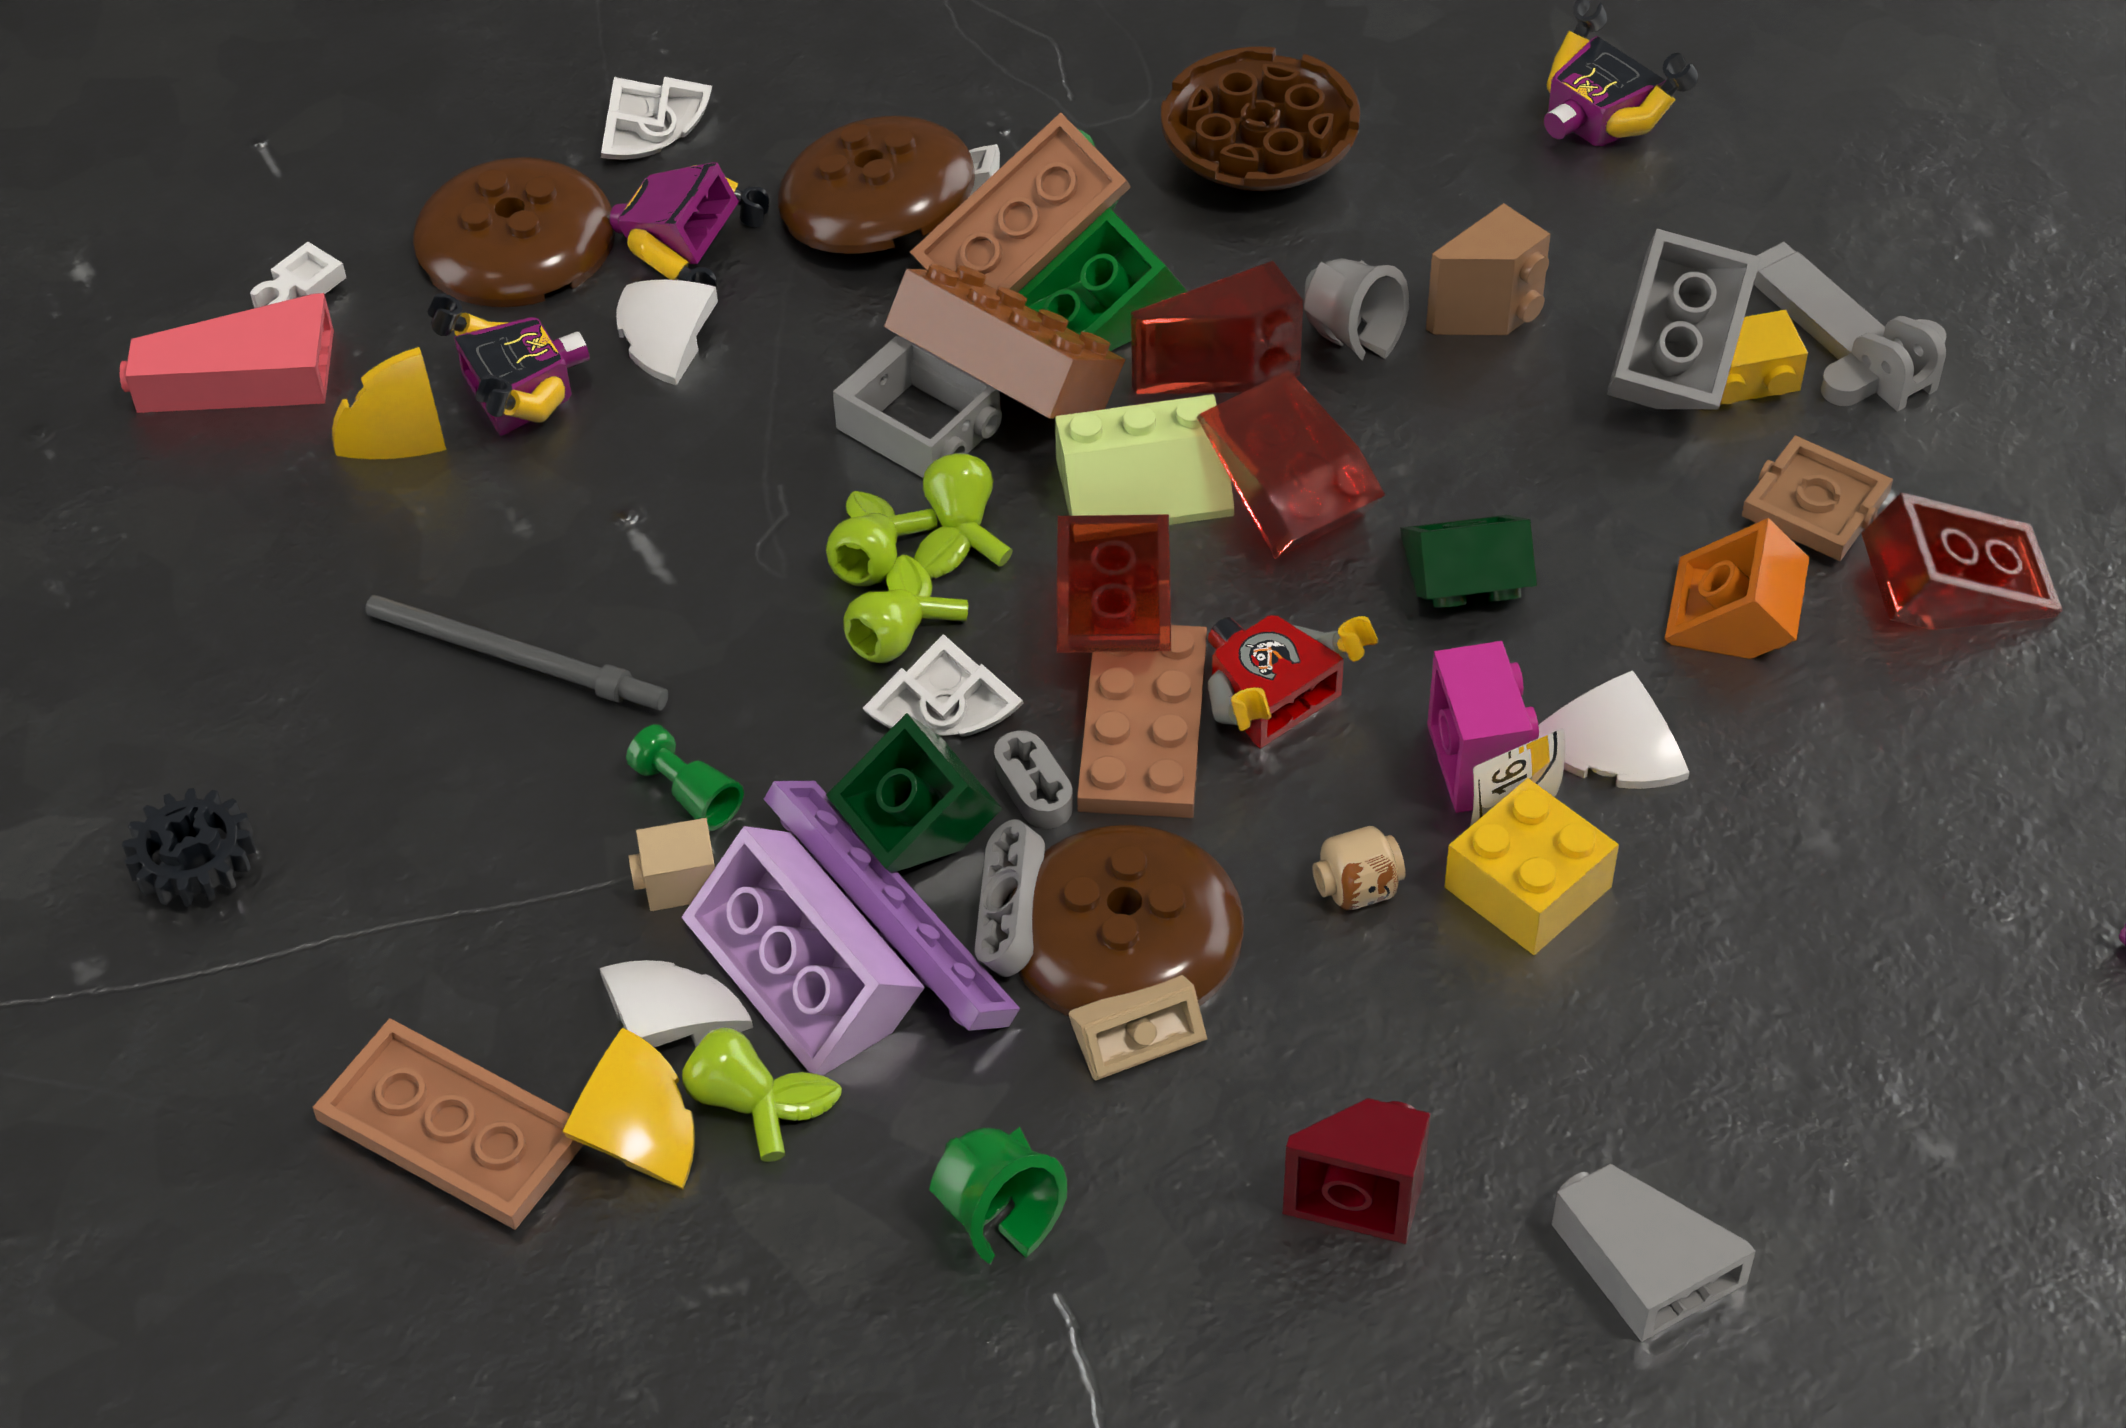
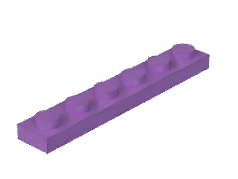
(893, 907)

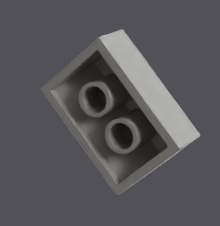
(1683, 324)

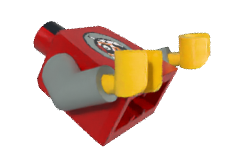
(1279, 672)

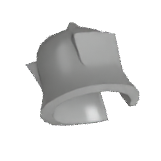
(1349, 292)

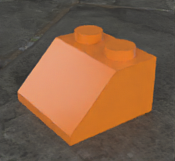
(1739, 593)

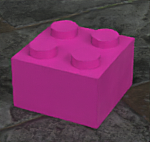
(1476, 713)

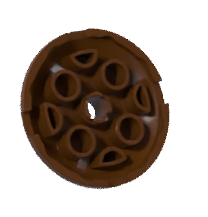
(1260, 118)
(875, 184)
(513, 232)
(1129, 913)

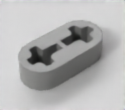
(1023, 784)

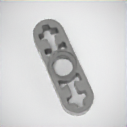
(1005, 931)

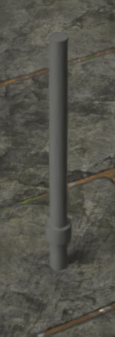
(609, 682)

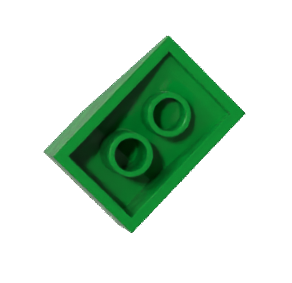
(1102, 281)

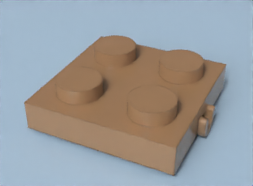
(1817, 497)

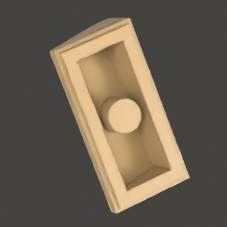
(1138, 1026)

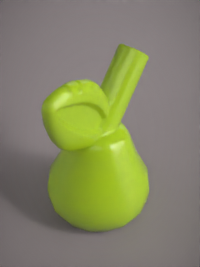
(958, 492)
(865, 544)
(884, 622)
(730, 1075)

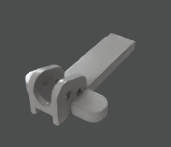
(1870, 356)

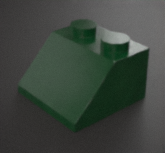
(1470, 558)
(912, 798)

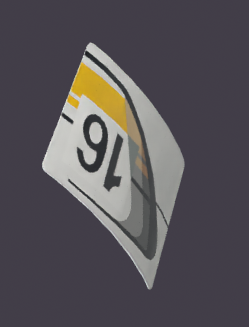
(1537, 760)

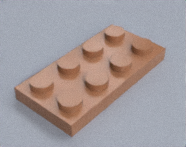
(1027, 209)
(1144, 729)
(450, 1123)

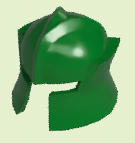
(986, 1172)

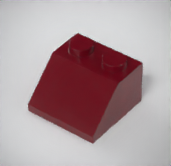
(1359, 1169)

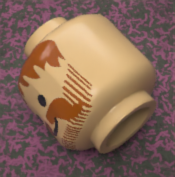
(1359, 868)

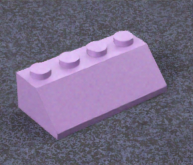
(800, 950)

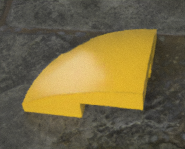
(390, 414)
(636, 1112)

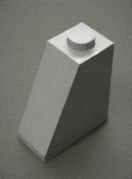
(1648, 1249)

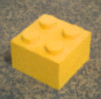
(1530, 866)

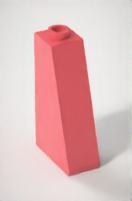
(235, 360)

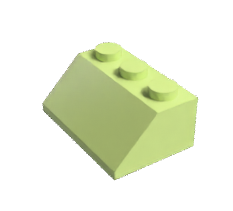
(1143, 462)

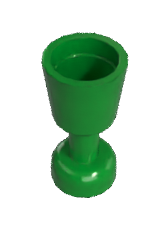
(695, 785)

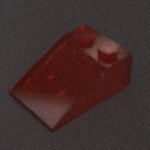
(1219, 336)
(1290, 463)
(1957, 566)
(1113, 583)

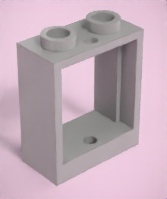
(891, 372)

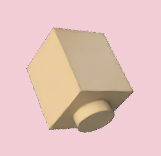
(672, 862)

